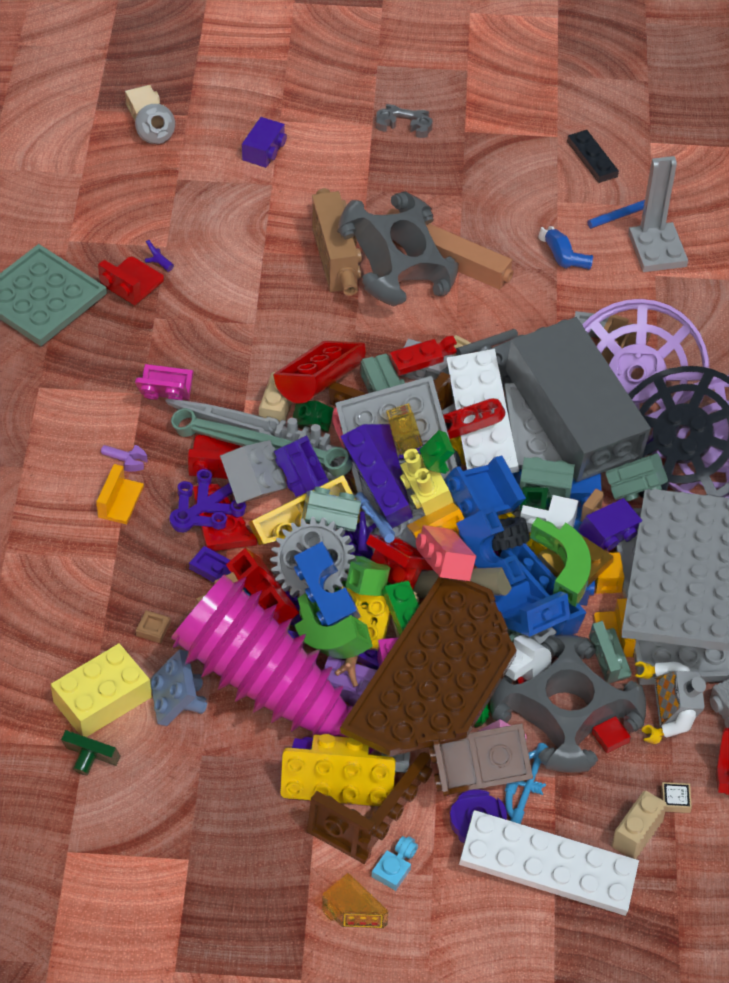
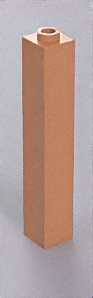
(472, 258)

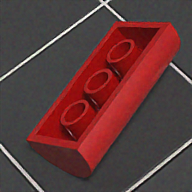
(318, 369)

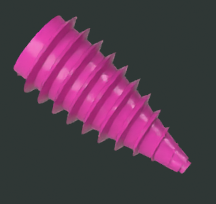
(261, 659)

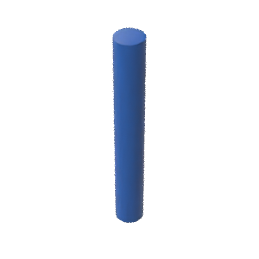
(619, 213)

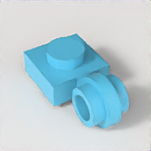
(393, 869)

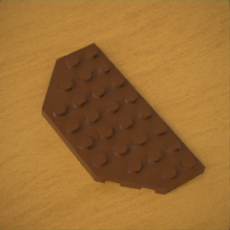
(435, 672)

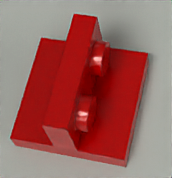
(401, 557)

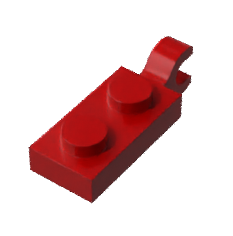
(422, 355)

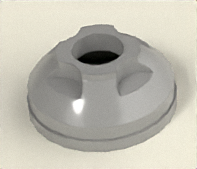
(147, 131)

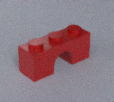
(260, 578)

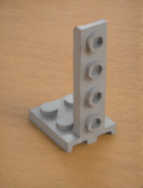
(655, 240)

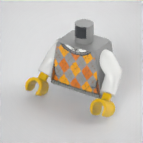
(678, 698)

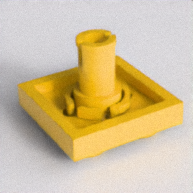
(377, 609)

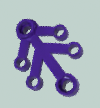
(184, 518)

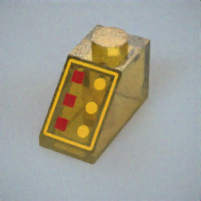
(404, 428)
(353, 905)

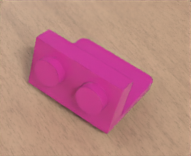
(165, 382)

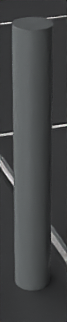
(493, 340)

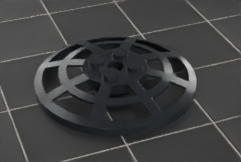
(691, 417)

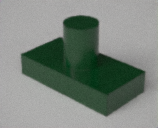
(89, 751)

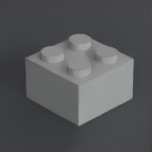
(253, 471)

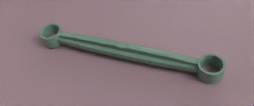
(247, 437)

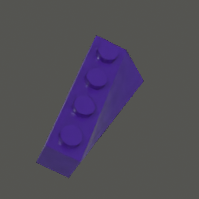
(378, 464)

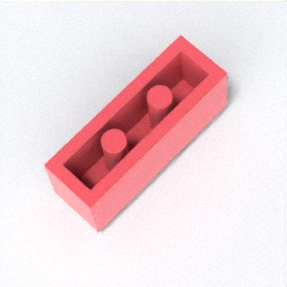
(446, 553)

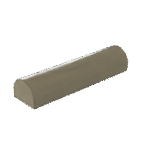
(488, 577)

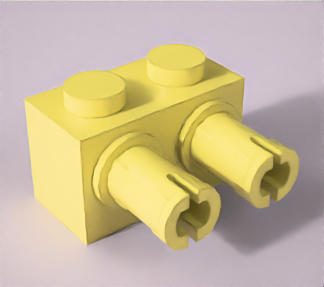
(428, 486)

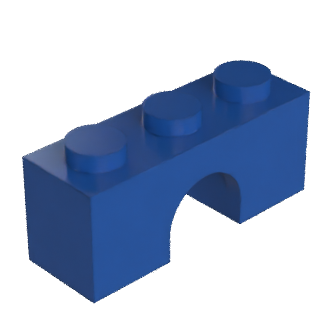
(478, 535)
(315, 567)

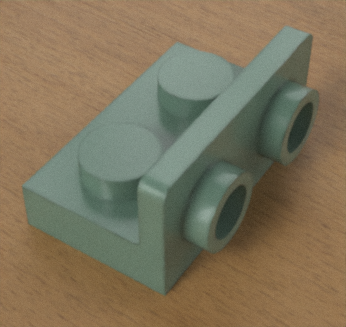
(609, 653)

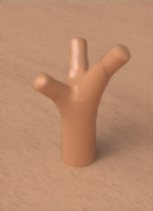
(349, 665)

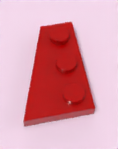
(232, 536)

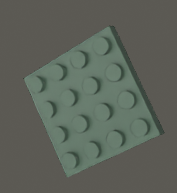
(45, 294)

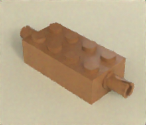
(337, 255)

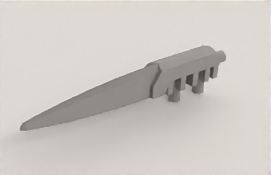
(255, 423)

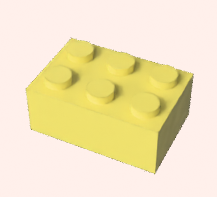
(101, 690)

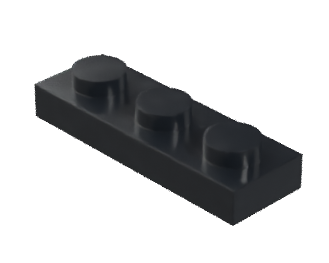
(592, 156)

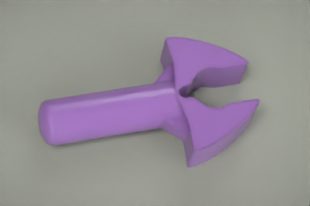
(128, 457)

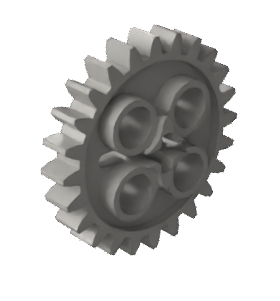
(332, 539)

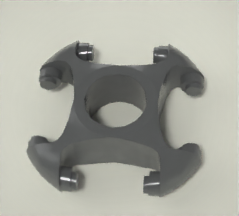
(387, 262)
(563, 726)

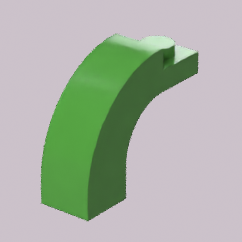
(574, 553)
(338, 641)

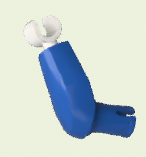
(563, 250)

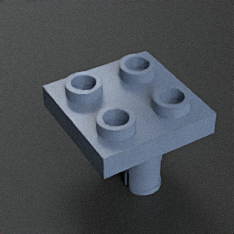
(175, 689)

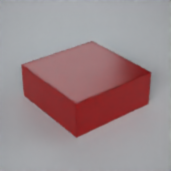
(611, 734)

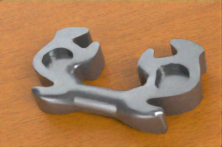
(421, 121)

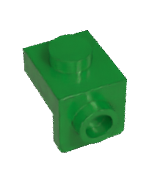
(437, 452)

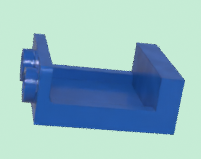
(485, 488)
(529, 613)

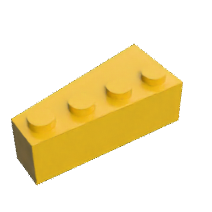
(270, 525)

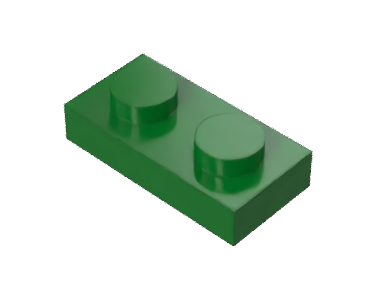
(401, 603)

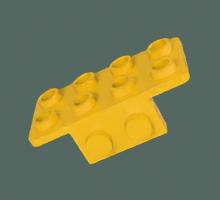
(337, 769)

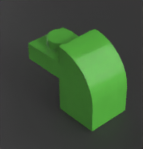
(367, 577)

